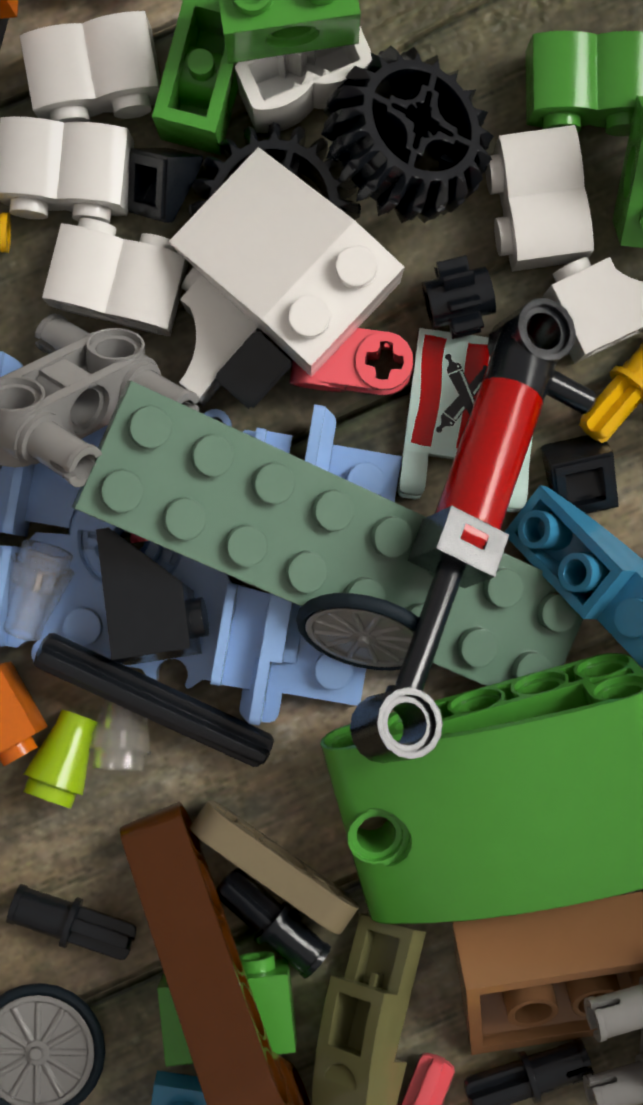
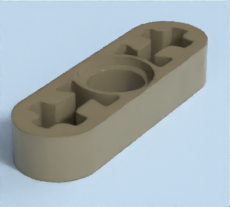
(274, 867)

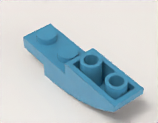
(584, 565)

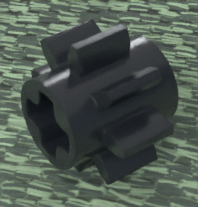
(459, 297)

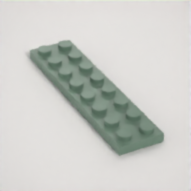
(306, 533)

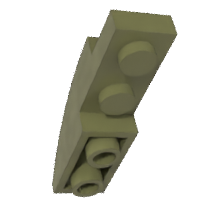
(366, 1018)

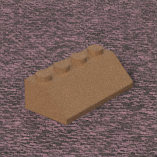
(532, 970)

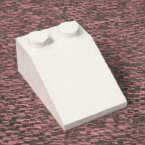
(288, 259)

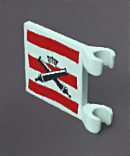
(440, 403)

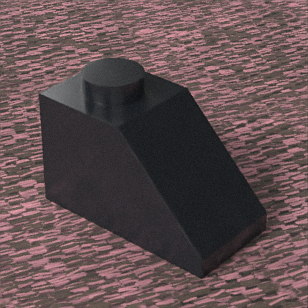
(146, 606)

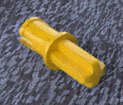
(616, 400)

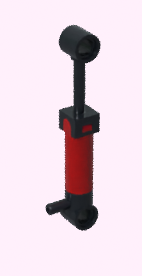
(464, 534)

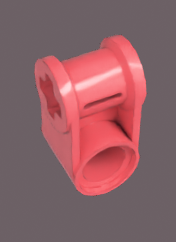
(349, 369)

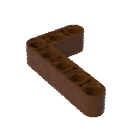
(204, 966)

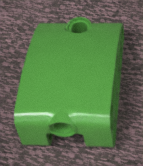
(513, 808)

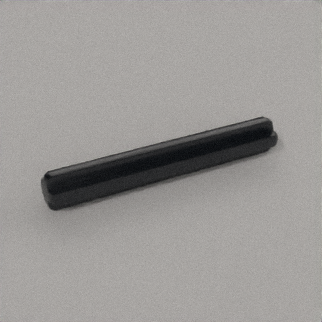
(153, 700)

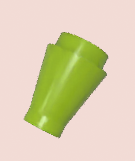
(61, 761)

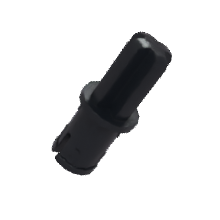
(272, 922)
(71, 923)
(529, 1076)

